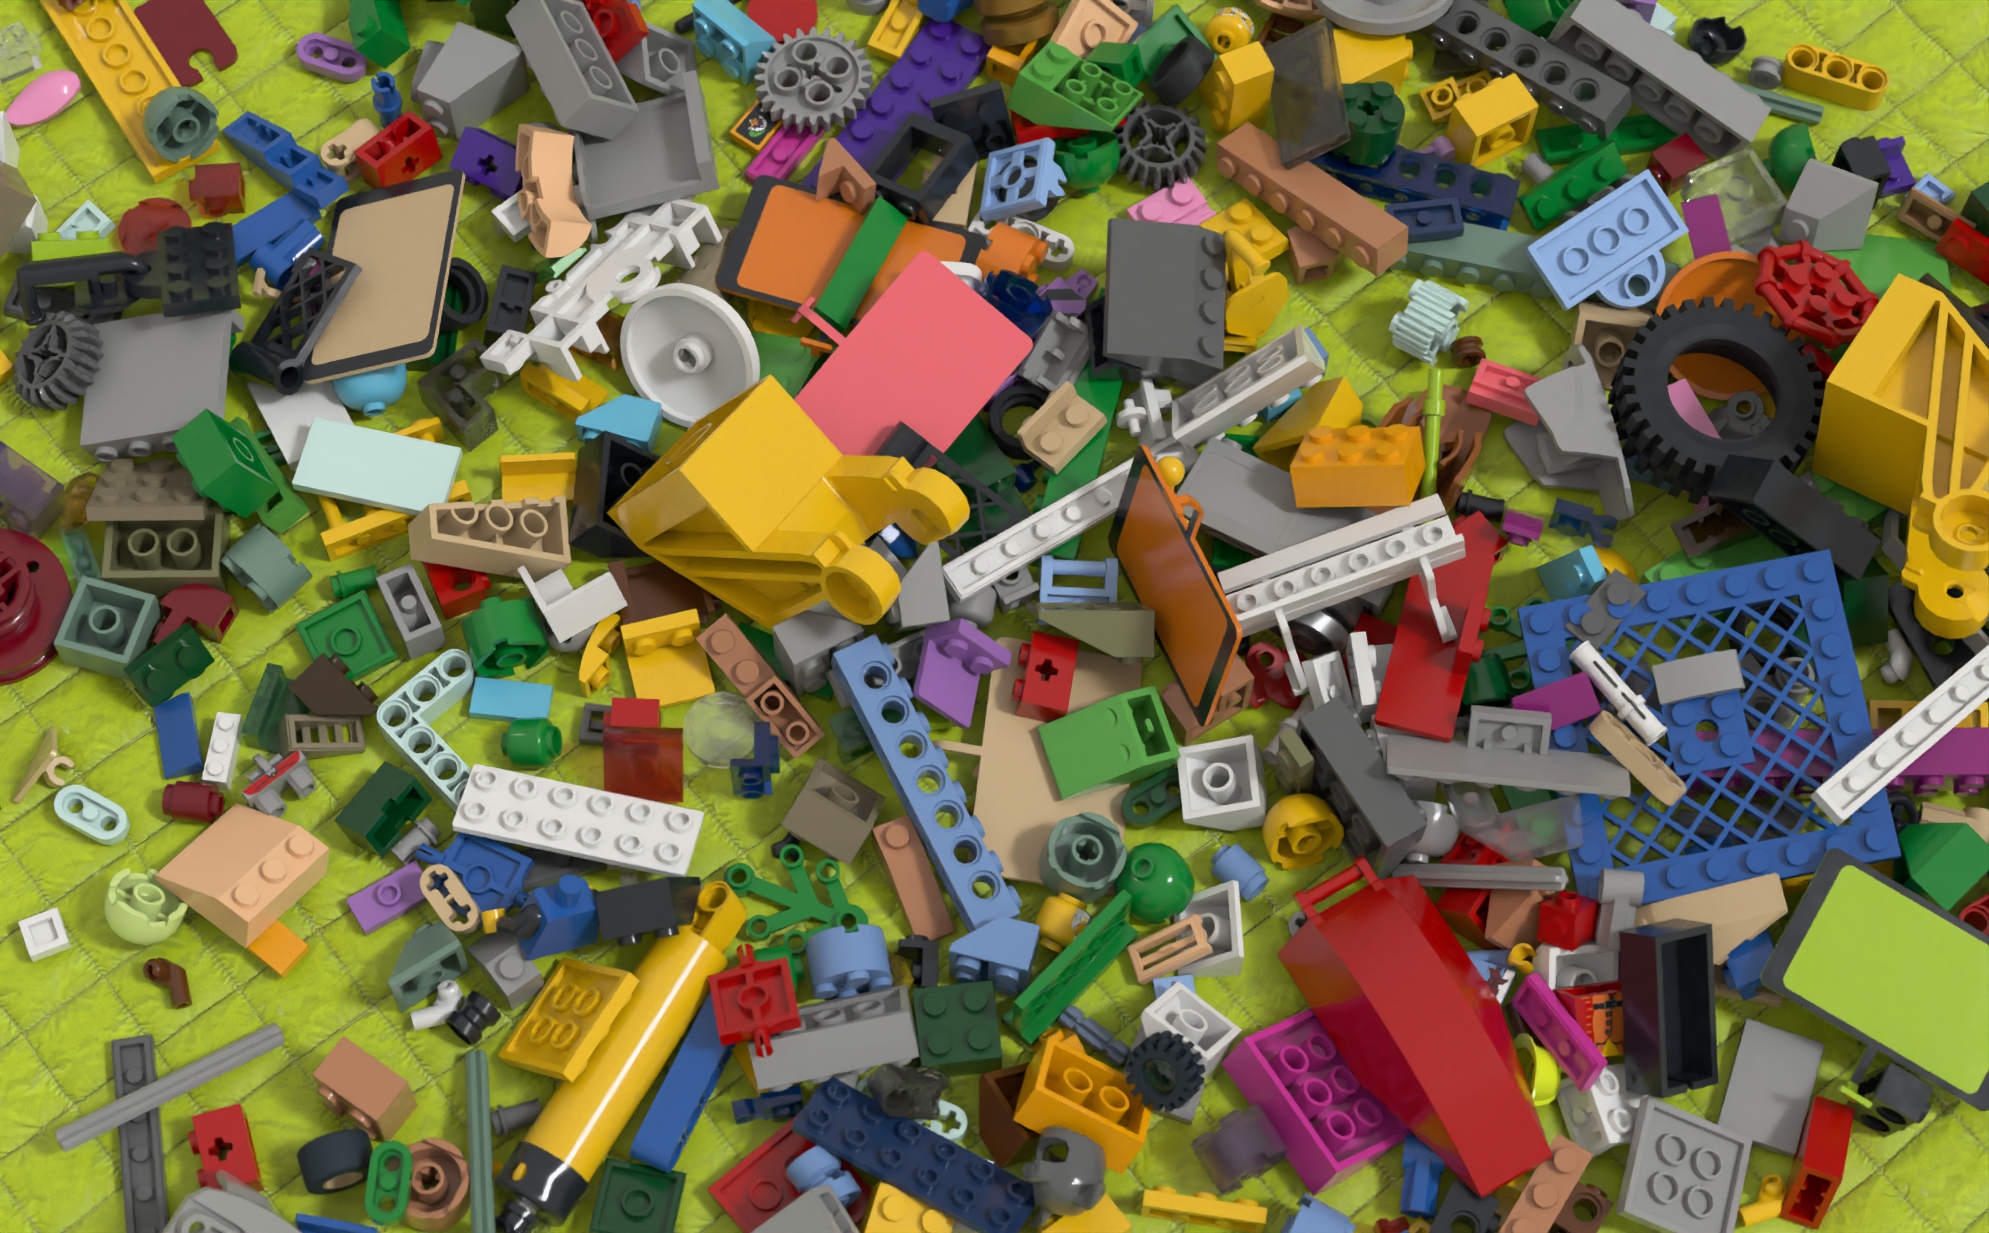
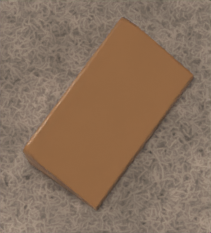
(1928, 215)

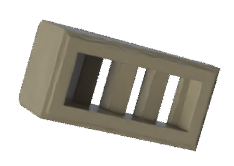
(305, 722)

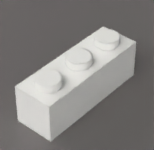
(223, 750)

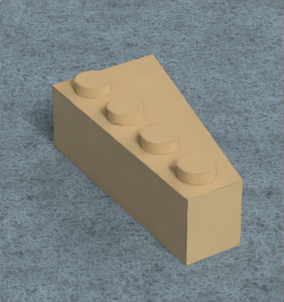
(494, 536)

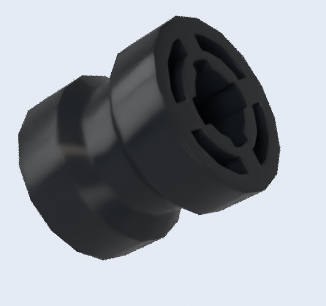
(473, 1018)

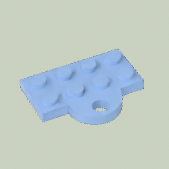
(1609, 246)

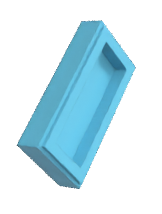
(509, 699)

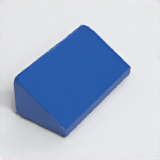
(179, 737)

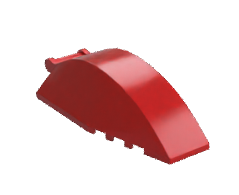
(1417, 1024)

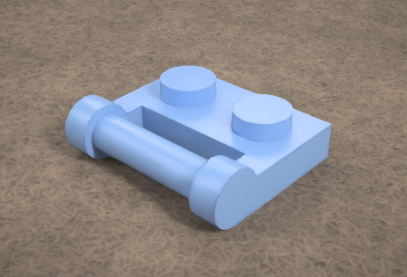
(1050, 567)

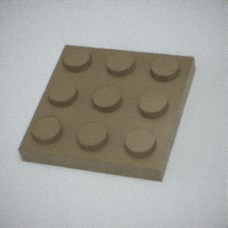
(145, 493)

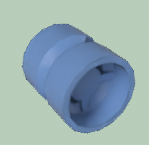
(820, 1168)

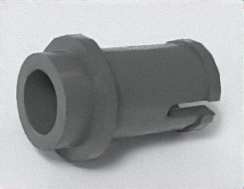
(515, 1116)

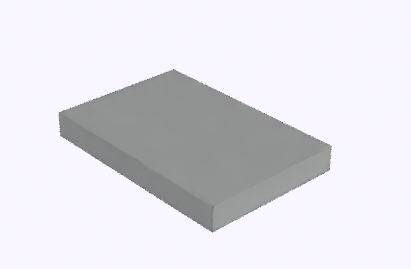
(1770, 1086)

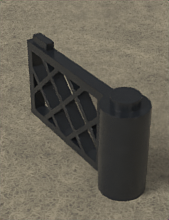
(273, 361)
(917, 450)

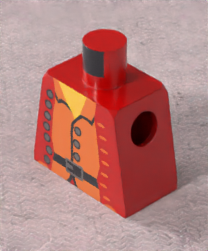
(1598, 1013)

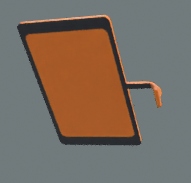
(793, 243)
(1175, 580)

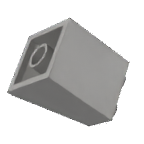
(471, 81)

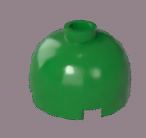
(1788, 155)
(1088, 160)
(1157, 882)

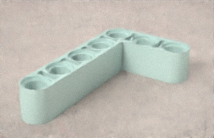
(421, 714)

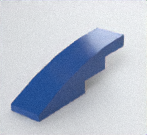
(285, 161)

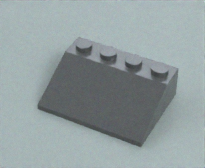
(1165, 298)
(1353, 780)

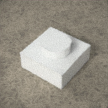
(44, 934)

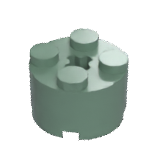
(265, 567)
(1088, 836)

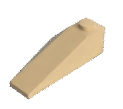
(1734, 910)

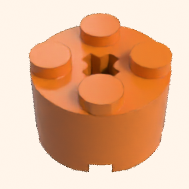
(1013, 252)

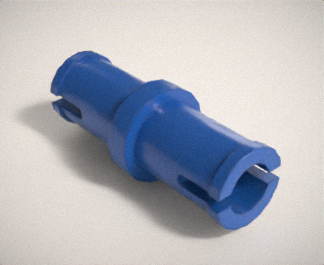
(386, 98)

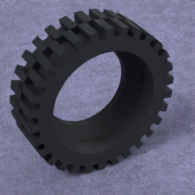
(1666, 440)

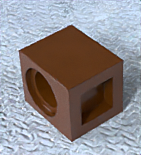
(1584, 1196)

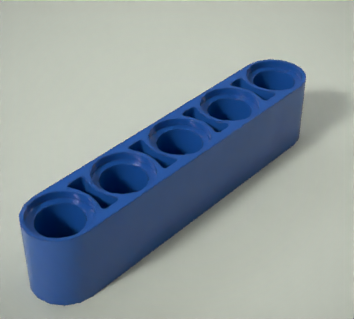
(683, 1094)

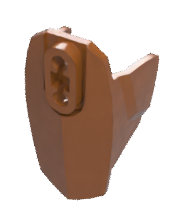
(1459, 442)

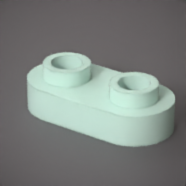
(93, 817)

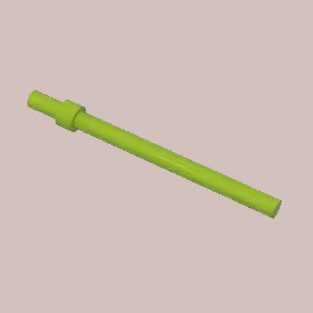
(1433, 409)

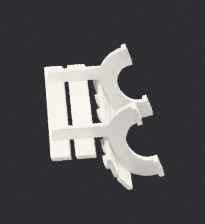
(1345, 575)

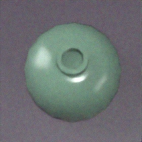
(180, 123)

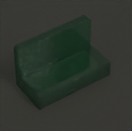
(268, 708)

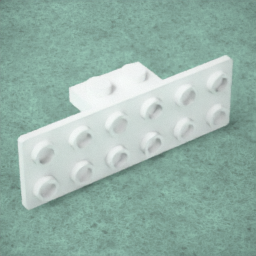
(578, 821)

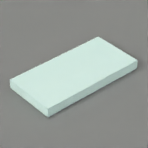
(375, 467)

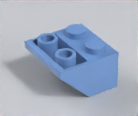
(997, 952)

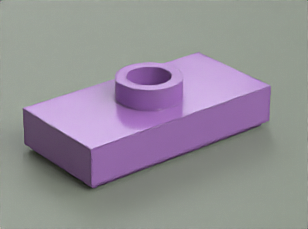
(388, 898)

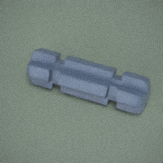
(1094, 1035)

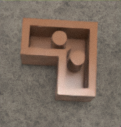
(1233, 700)

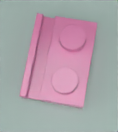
(1178, 205)

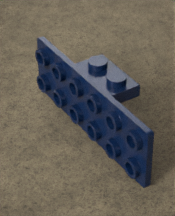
(915, 1160)

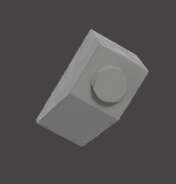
(506, 968)

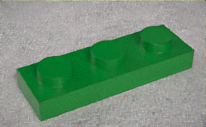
(1572, 185)

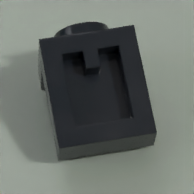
(927, 955)

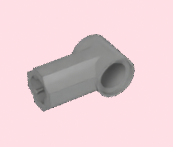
(1618, 898)

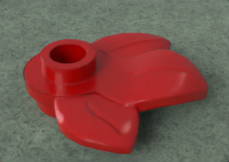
(1273, 680)

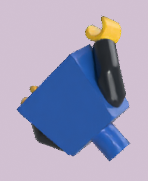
(551, 920)

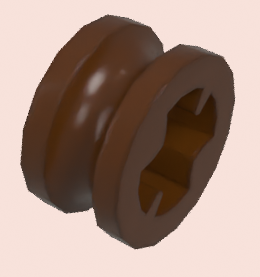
(1467, 351)

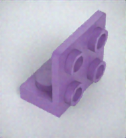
(951, 668)

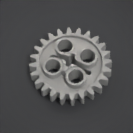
(813, 80)

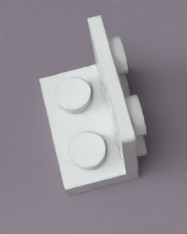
(1367, 672)
(1601, 1115)

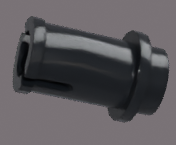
(1470, 503)

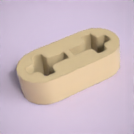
(443, 904)

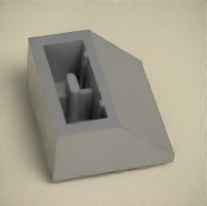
(808, 643)

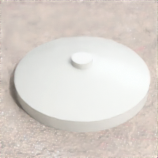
(687, 351)

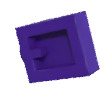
(1901, 178)

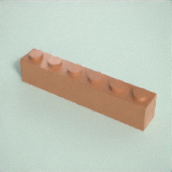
(1313, 200)

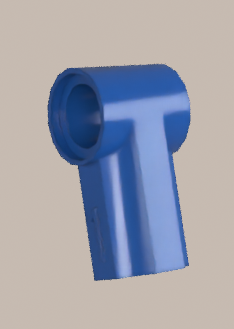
(282, 256)
(1420, 1179)

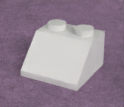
(1223, 784)
(1189, 1015)

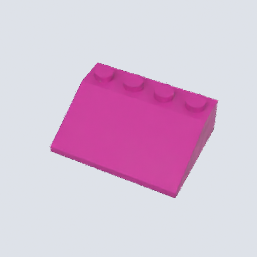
(1313, 1101)

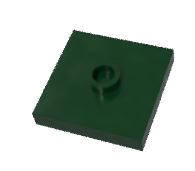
(637, 1199)

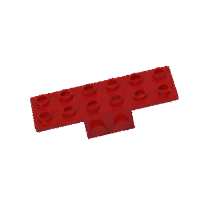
(1424, 673)

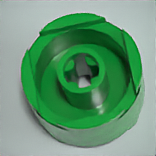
(504, 636)

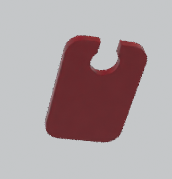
(183, 30)

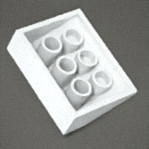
(1246, 388)

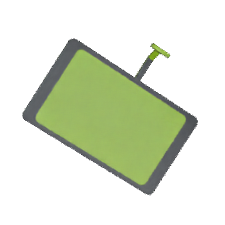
(1889, 976)

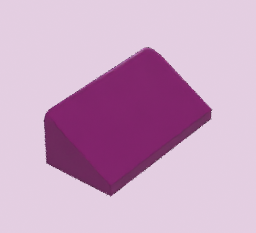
(1566, 699)

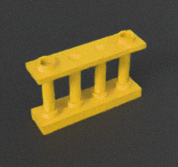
(379, 523)

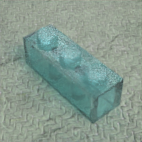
(80, 553)

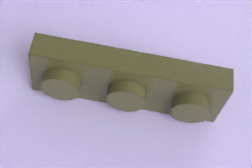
(1294, 765)

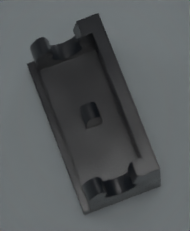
(510, 303)

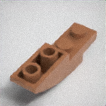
(761, 685)

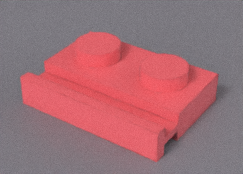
(1501, 391)

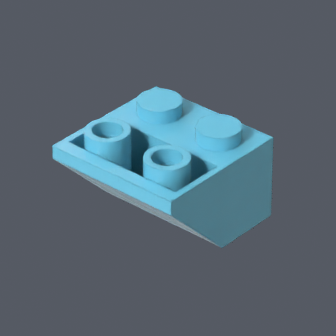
(730, 38)

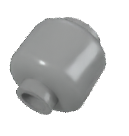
(975, 610)

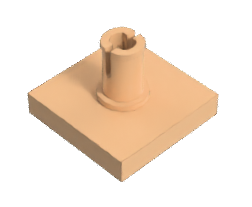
(1089, 23)

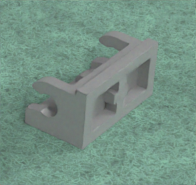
(1057, 353)

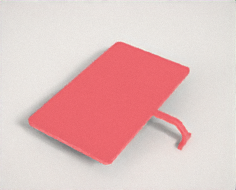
(917, 357)

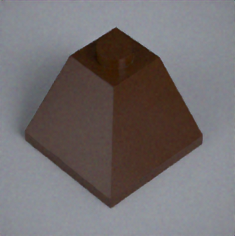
(998, 1097)

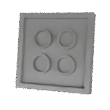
(1682, 1172)

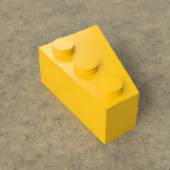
(1238, 88)

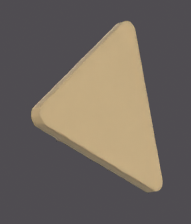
(44, 764)

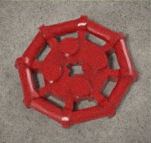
(1814, 293)

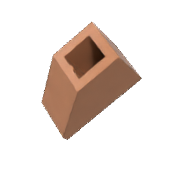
(1310, 256)

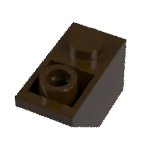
(330, 691)

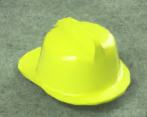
(1539, 1068)

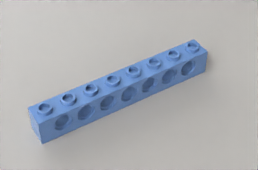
(875, 658)

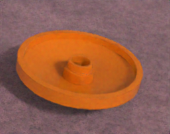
(1718, 276)

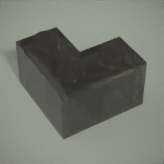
(457, 394)

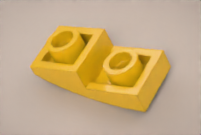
(1441, 96)
(595, 663)

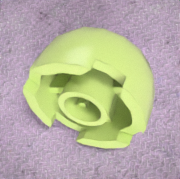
(142, 908)

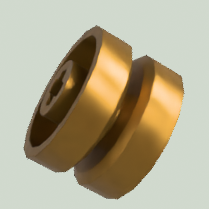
(1016, 20)

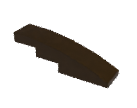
(1714, 529)

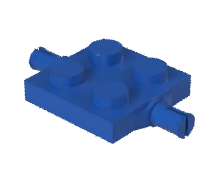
(486, 869)

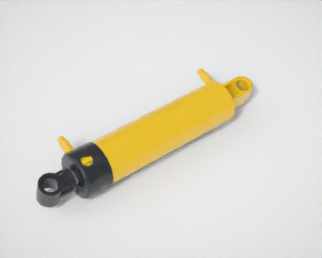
(586, 1117)

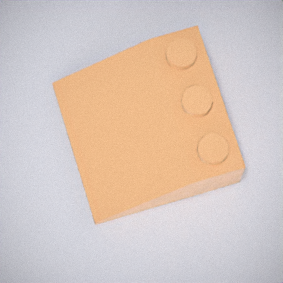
(246, 871)

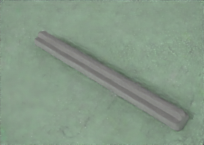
(169, 1087)

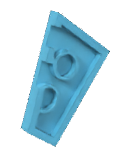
(1572, 574)

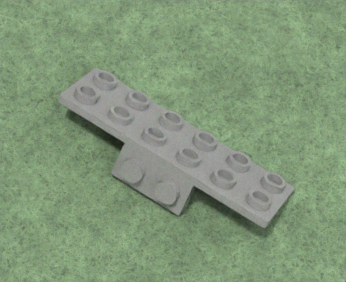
(1507, 750)

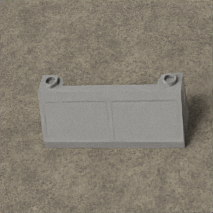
(1257, 511)

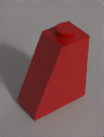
(1818, 1162)

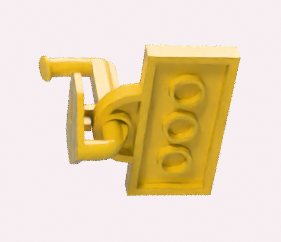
(1249, 247)

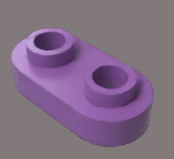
(334, 58)

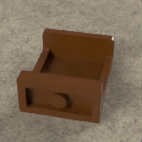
(661, 591)

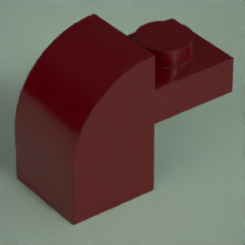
(200, 606)

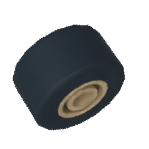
(335, 1161)

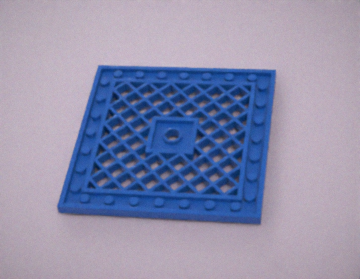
(1804, 576)

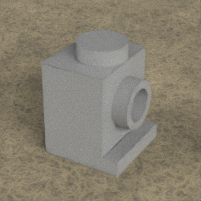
(1015, 592)

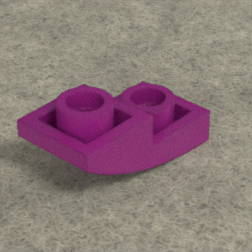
(1705, 226)
(1521, 527)

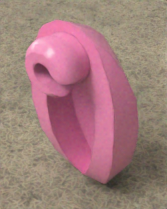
(43, 98)

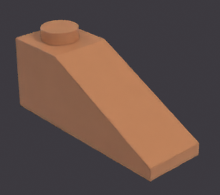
(911, 878)

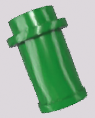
(354, 581)

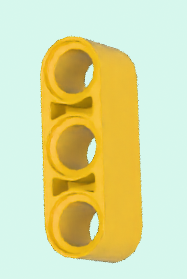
(1851, 73)

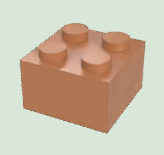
(364, 1091)

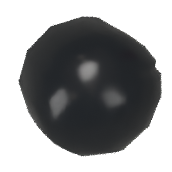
(1716, 41)

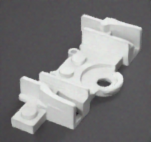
(572, 307)

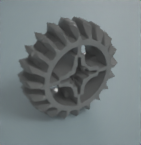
(1160, 132)
(57, 361)

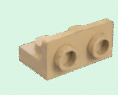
(1060, 428)

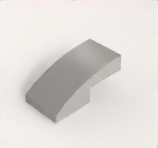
(1698, 677)

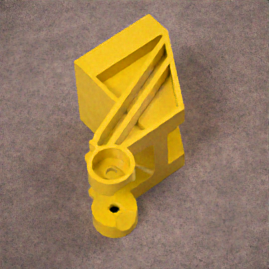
(1912, 432)
(778, 516)

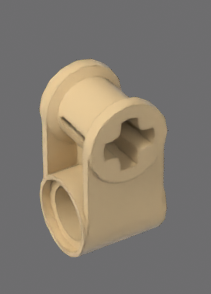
(343, 148)

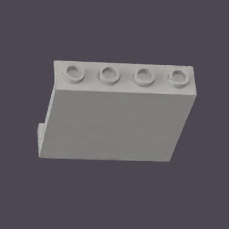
(652, 160)
(155, 381)

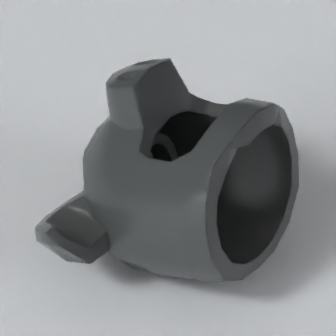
(1069, 1184)

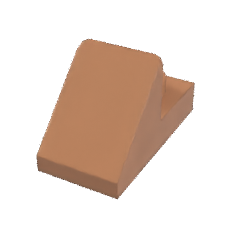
(844, 174)

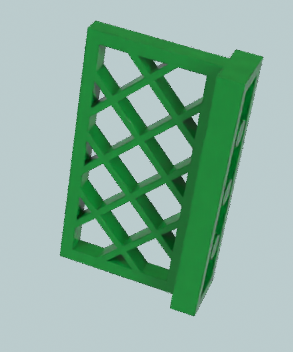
(1072, 971)

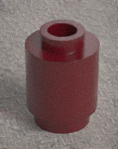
(193, 801)

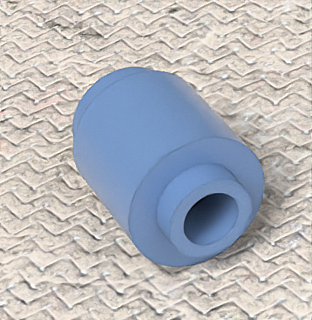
(1238, 865)

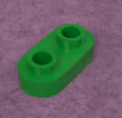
(389, 1185)

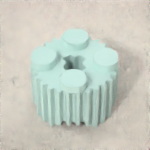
(1428, 321)

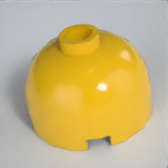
(1301, 830)

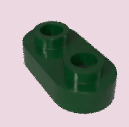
(1154, 798)

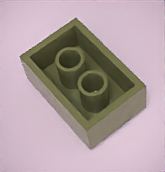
(167, 553)

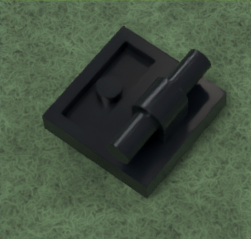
(977, 113)

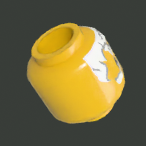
(1228, 30)
(1061, 921)

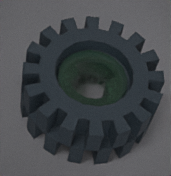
(1170, 1055)

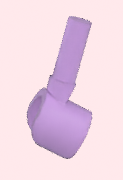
(1441, 147)

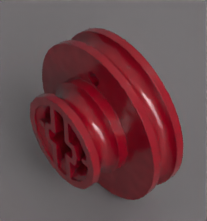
(29, 605)

